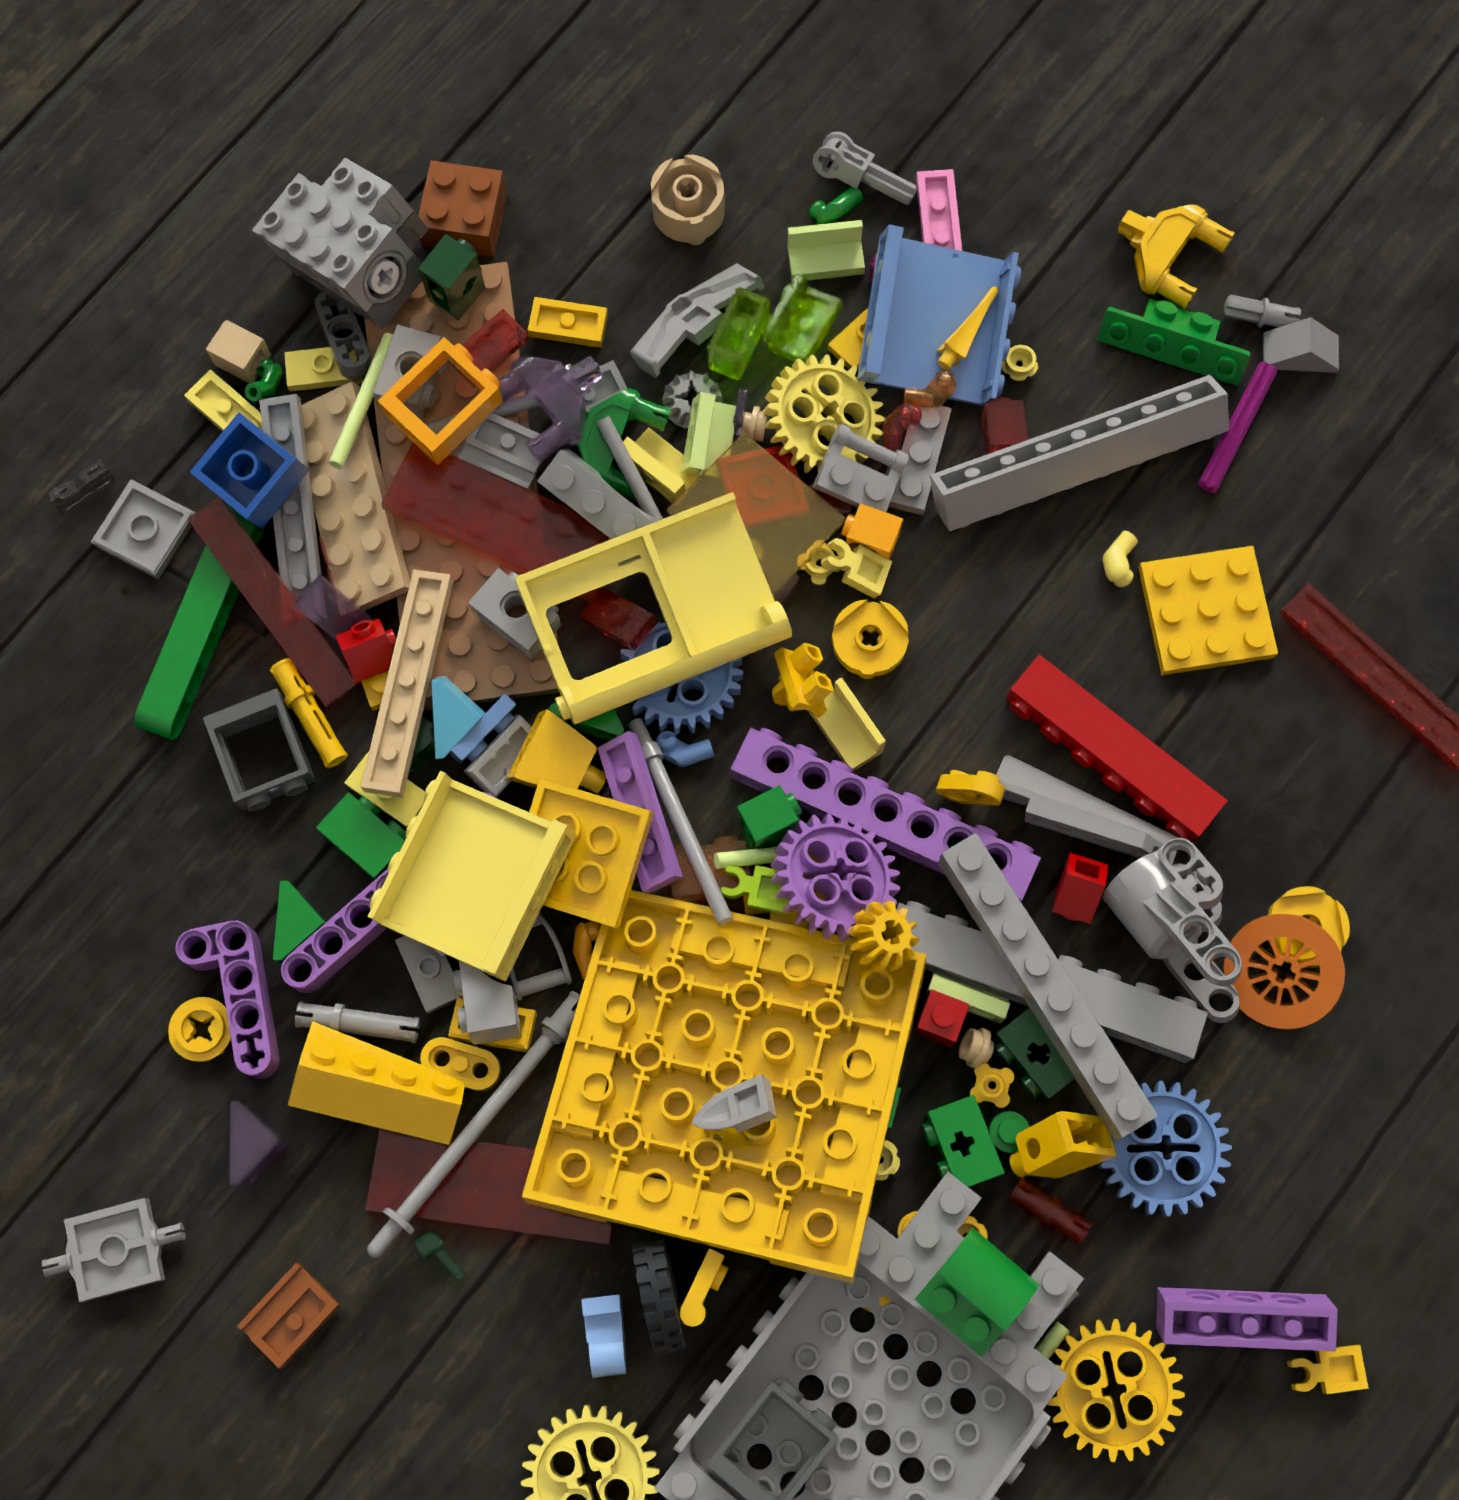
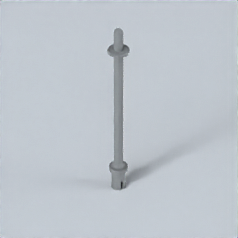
(553, 1032)

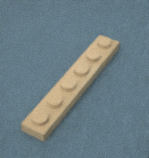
(407, 684)

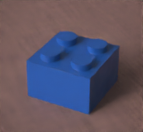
(249, 470)

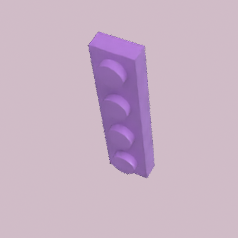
(633, 785)

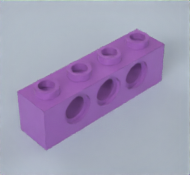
(1246, 1319)

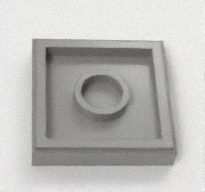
(144, 529)

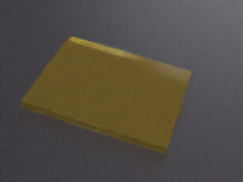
(777, 509)

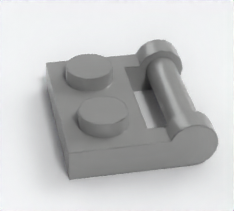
(853, 481)

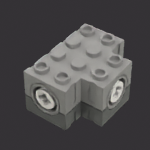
(348, 239)

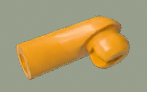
(582, 946)

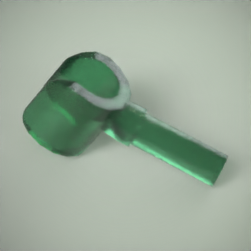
(432, 1244)

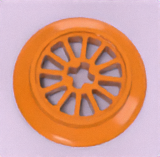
(1300, 1011)

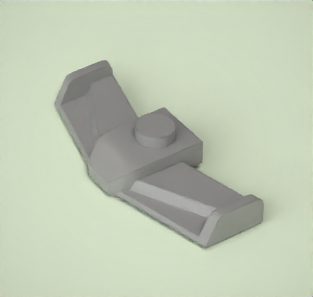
(691, 317)

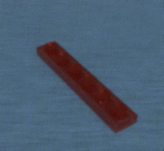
(272, 601)
(1376, 672)

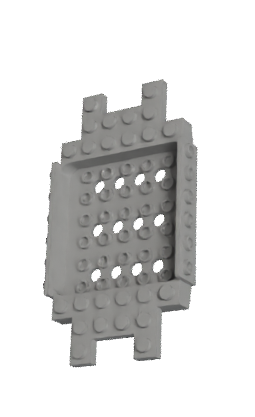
(813, 1335)

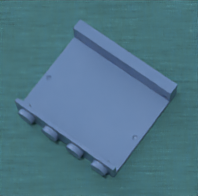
(920, 301)

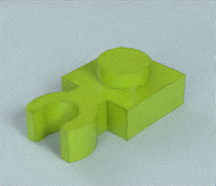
(758, 888)

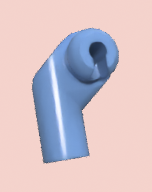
(681, 753)

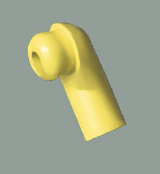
(1116, 562)

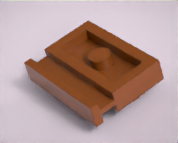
(289, 1315)

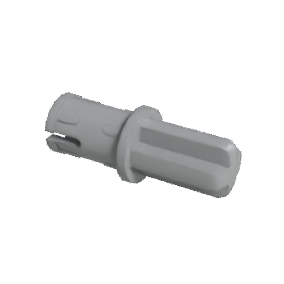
(1260, 311)

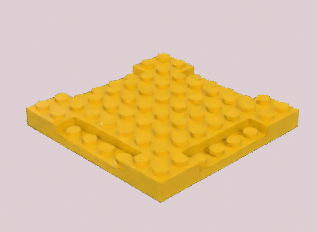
(697, 1008)

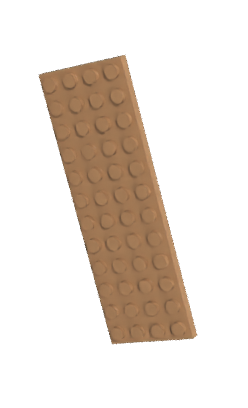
(468, 649)

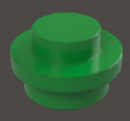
(1005, 1129)

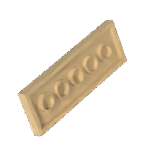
(347, 504)

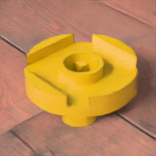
(870, 660)
(1317, 907)

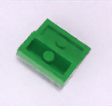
(977, 1292)

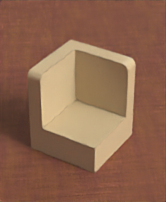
(237, 351)

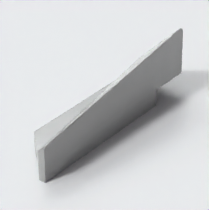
(1076, 813)

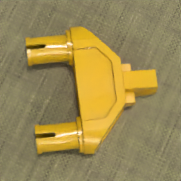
(1162, 240)

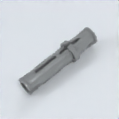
(358, 1021)

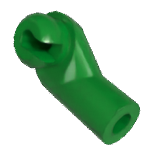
(837, 208)
(267, 387)

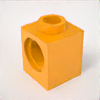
(873, 530)

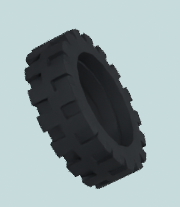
(659, 1296)

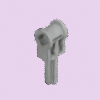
(854, 165)

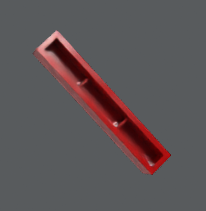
(1114, 750)

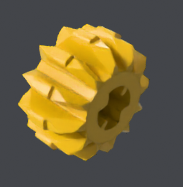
(897, 930)

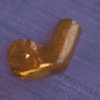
(935, 393)

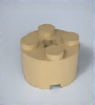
(688, 199)

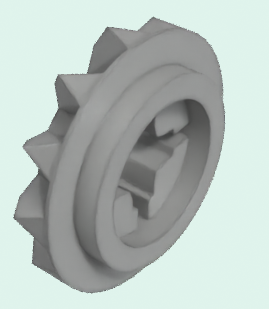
(679, 389)

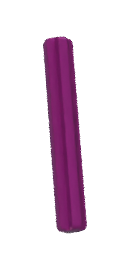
(1238, 427)

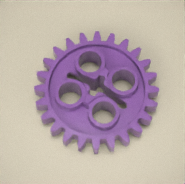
(833, 875)

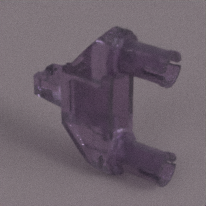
(558, 392)

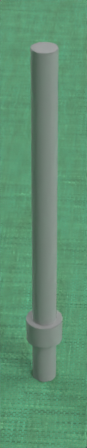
(654, 757)

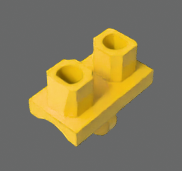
(799, 685)

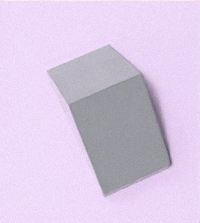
(1302, 347)

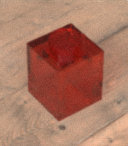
(1003, 424)

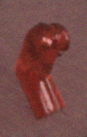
(897, 422)

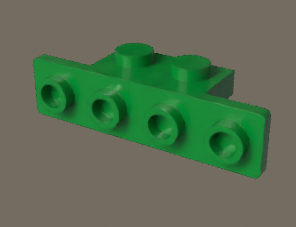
(1175, 338)

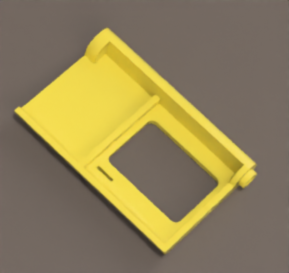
(703, 584)

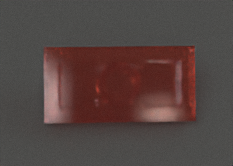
(494, 343)
(619, 618)

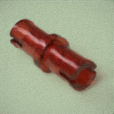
(1050, 1211)

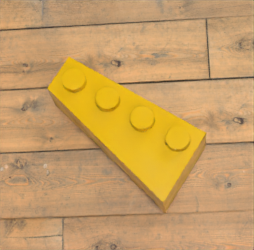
(374, 1087)

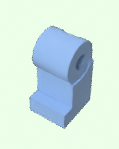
(605, 1335)

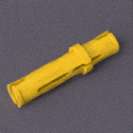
(300, 699)

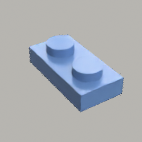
(494, 719)

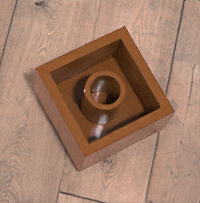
(464, 205)

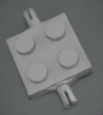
(114, 1250)

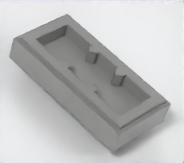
(495, 761)
(429, 973)

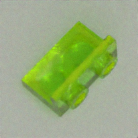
(800, 320)

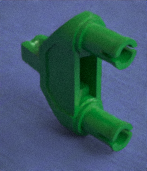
(621, 408)

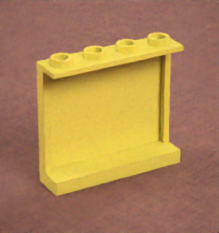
(471, 876)

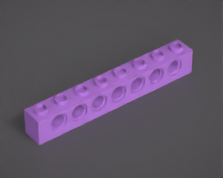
(763, 746)

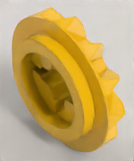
(182, 1029)

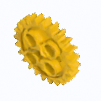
(1153, 1382)

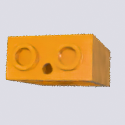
(441, 445)

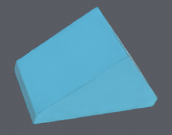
(452, 715)

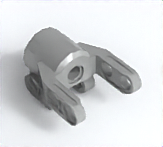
(1169, 917)

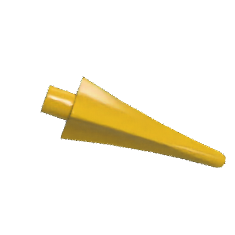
(959, 343)

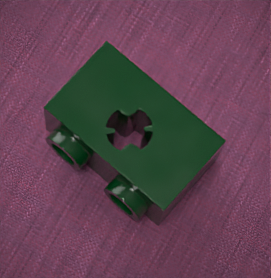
(452, 276)
(1012, 1049)

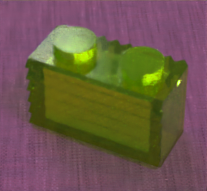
(738, 333)

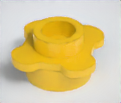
(1001, 1077)

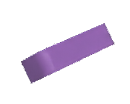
(238, 1002)

